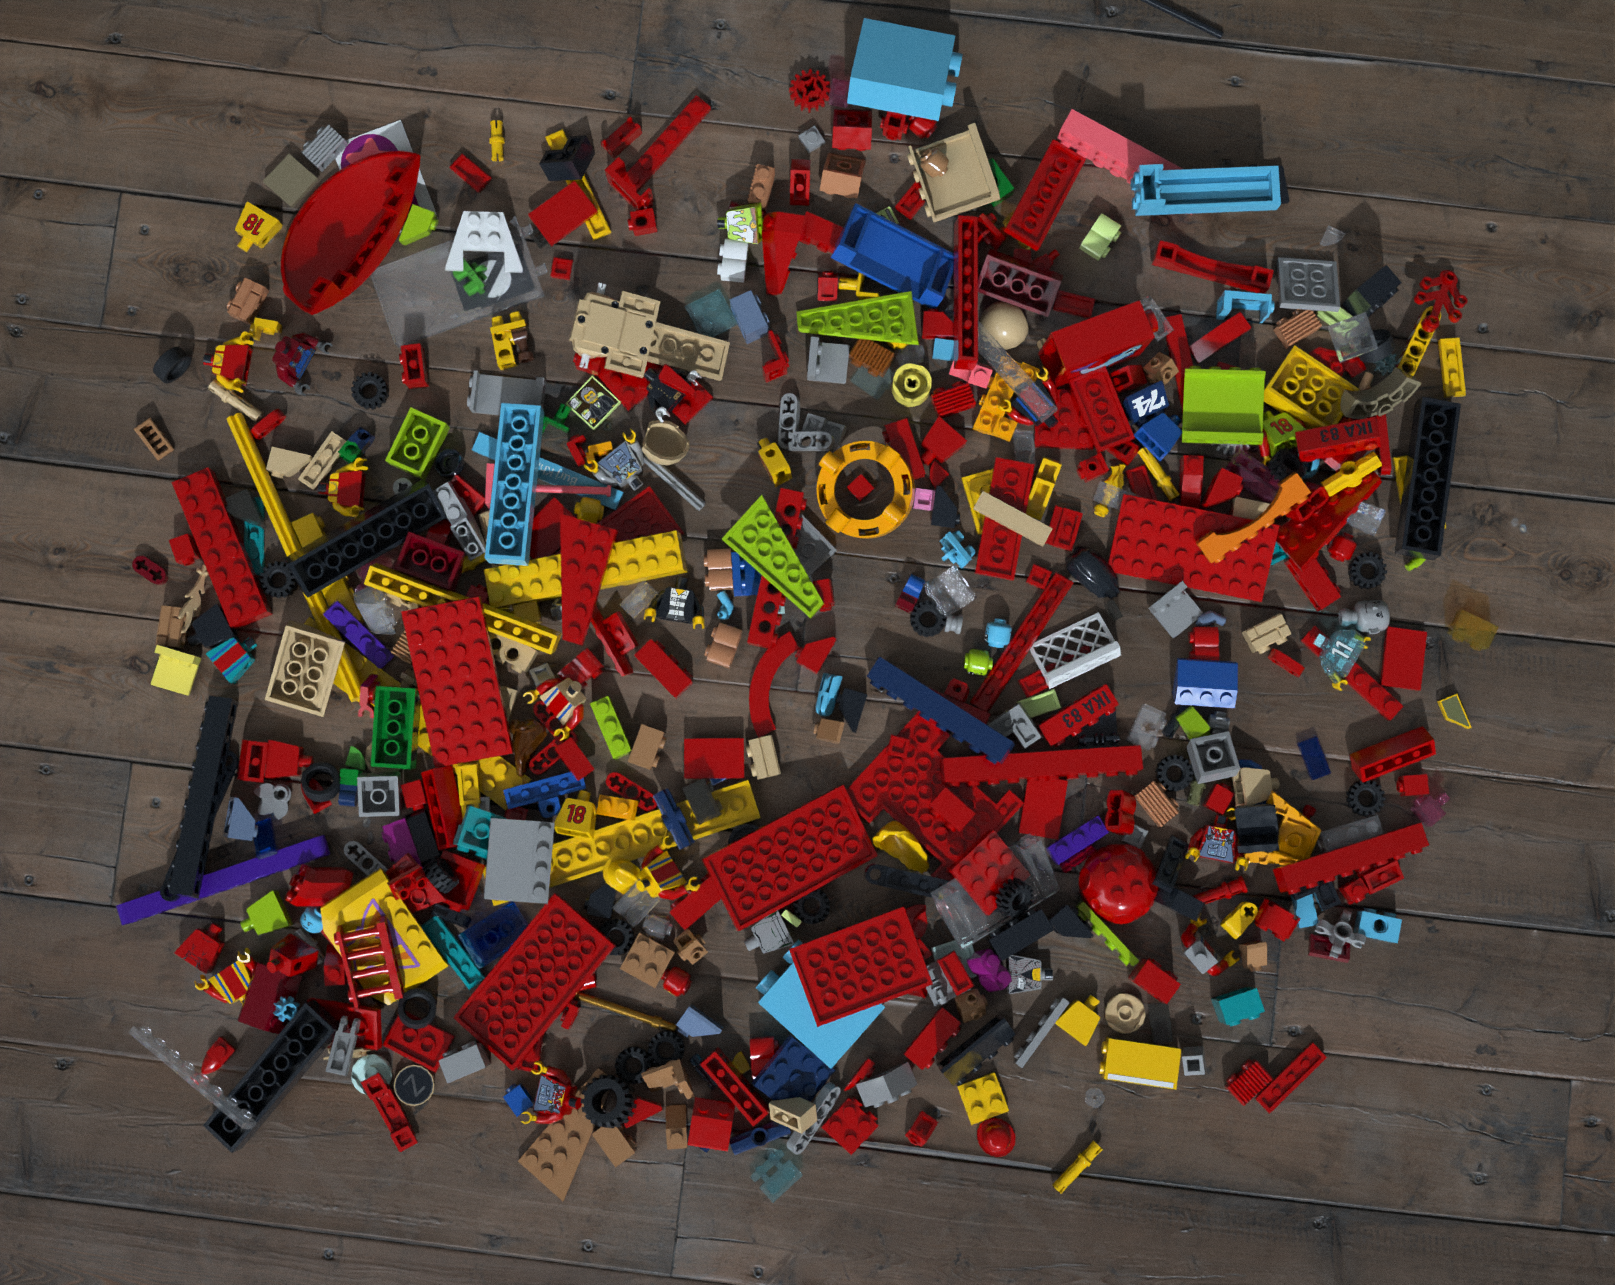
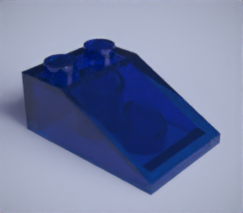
(493, 934)

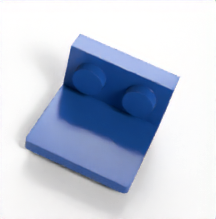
(745, 577)

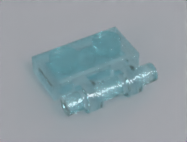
(781, 1180)

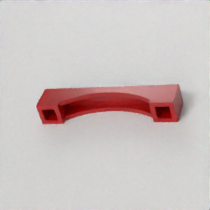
(1180, 260)

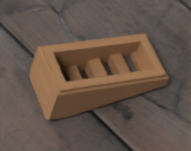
(149, 422)

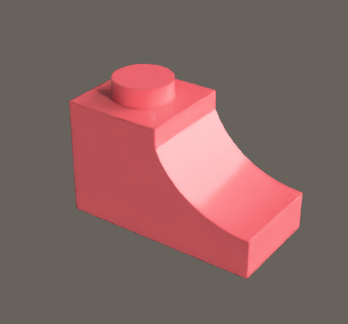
(979, 376)

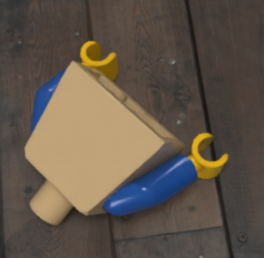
(1252, 784)

